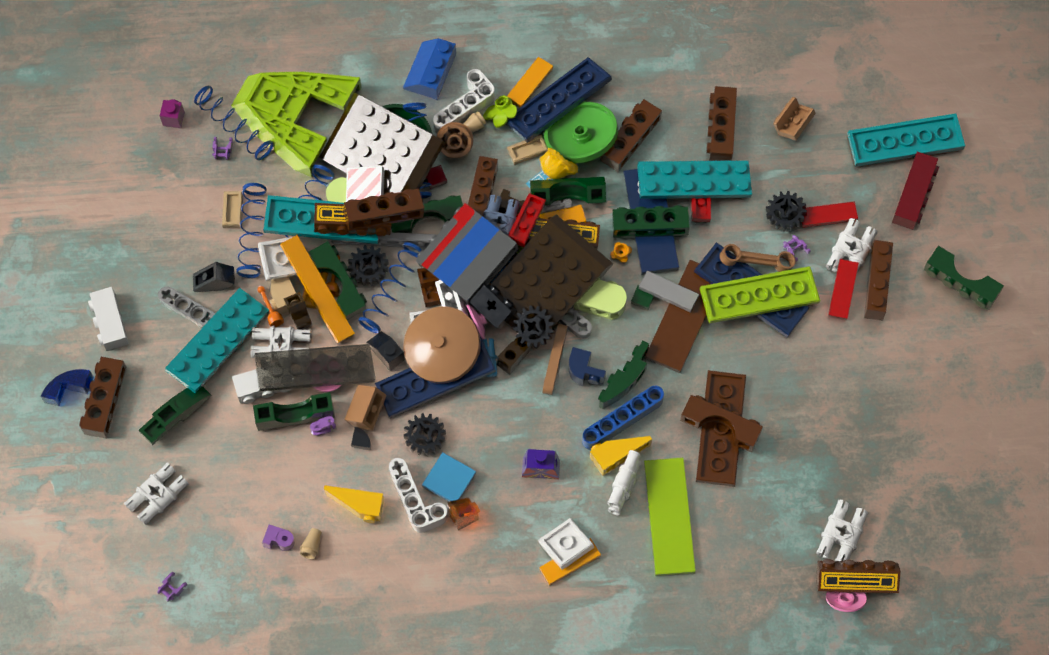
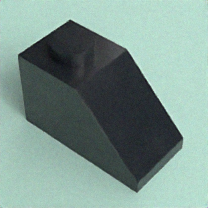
(213, 278)
(386, 350)

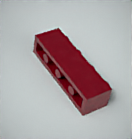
(915, 190)

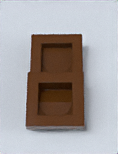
(428, 287)

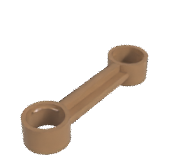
(756, 258)

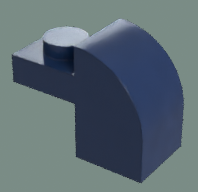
(580, 369)

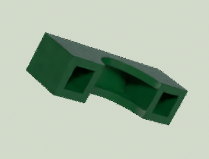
(586, 189)
(439, 209)
(326, 261)
(981, 291)
(275, 415)

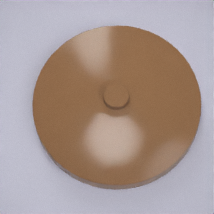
(441, 344)

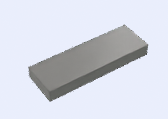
(668, 291)

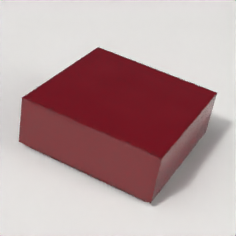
(436, 177)

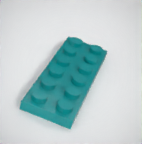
(905, 139)
(694, 179)
(296, 217)
(217, 340)

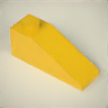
(615, 452)
(361, 503)

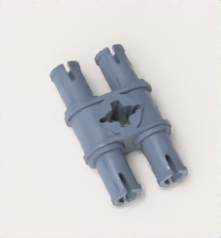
(506, 220)

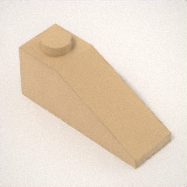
(281, 289)

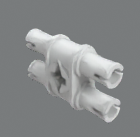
(846, 241)
(275, 335)
(624, 482)
(157, 503)
(835, 525)

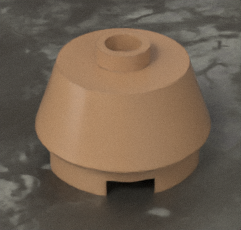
(457, 139)

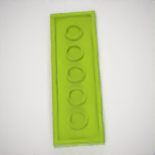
(759, 294)
(669, 517)

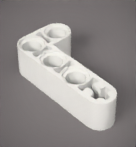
(461, 105)
(412, 495)

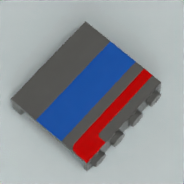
(467, 253)

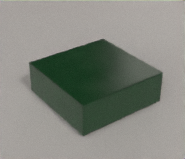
(642, 298)

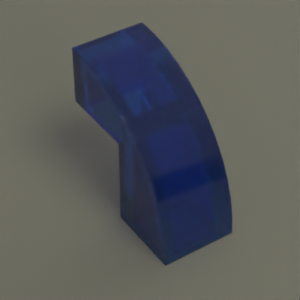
(74, 380)

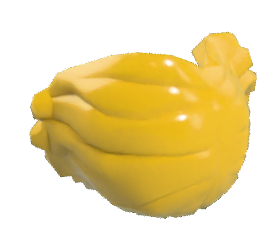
(556, 166)

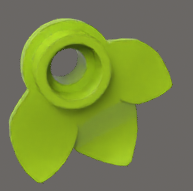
(501, 111)

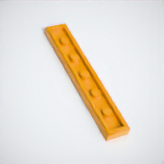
(317, 289)

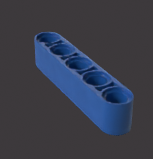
(626, 409)

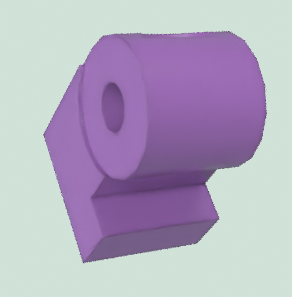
(278, 537)

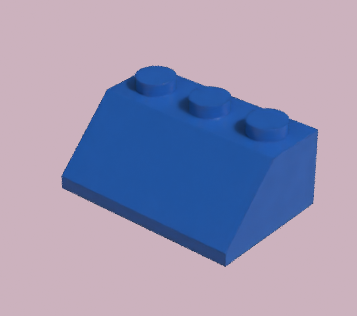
(431, 68)

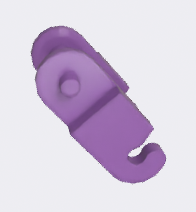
(228, 148)
(800, 243)
(322, 426)
(177, 592)

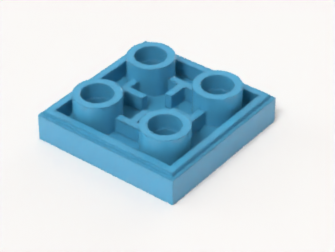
(449, 478)

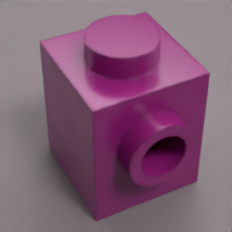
(172, 113)

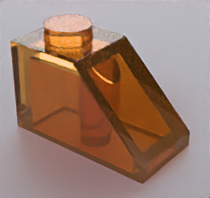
(463, 512)

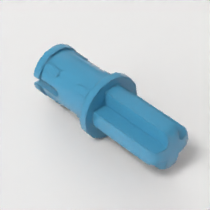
(491, 351)

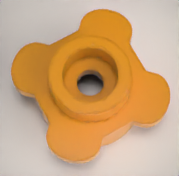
(621, 247)

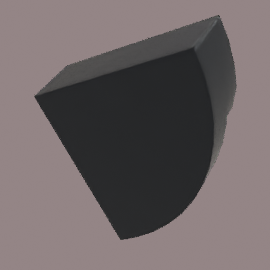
(360, 439)

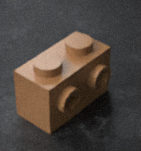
(365, 405)

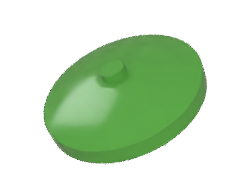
(583, 133)

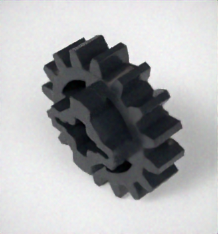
(793, 215)
(368, 273)
(539, 320)
(417, 437)

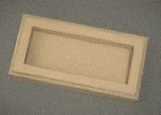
(525, 151)
(232, 209)

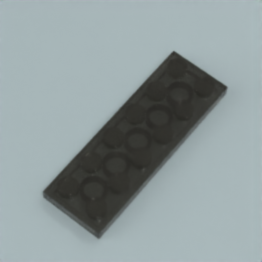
(314, 367)

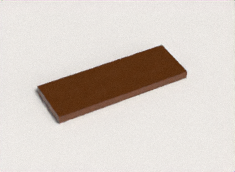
(679, 327)
(717, 450)

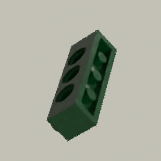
(642, 228)

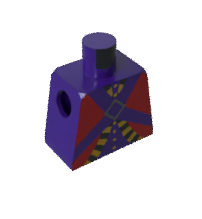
(541, 464)

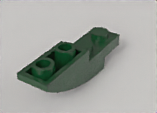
(623, 382)
(171, 412)

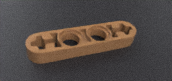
(555, 358)

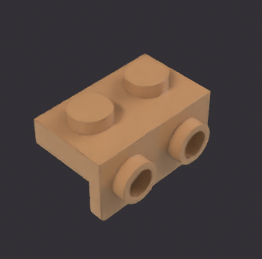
(793, 119)

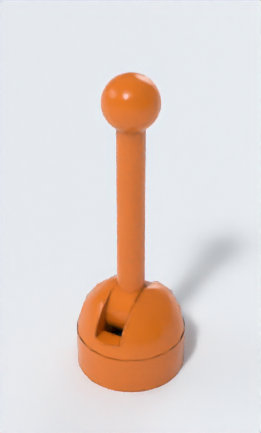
(333, 287)
(274, 318)

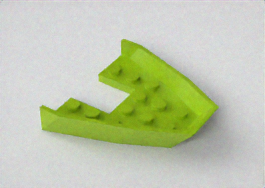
(276, 102)

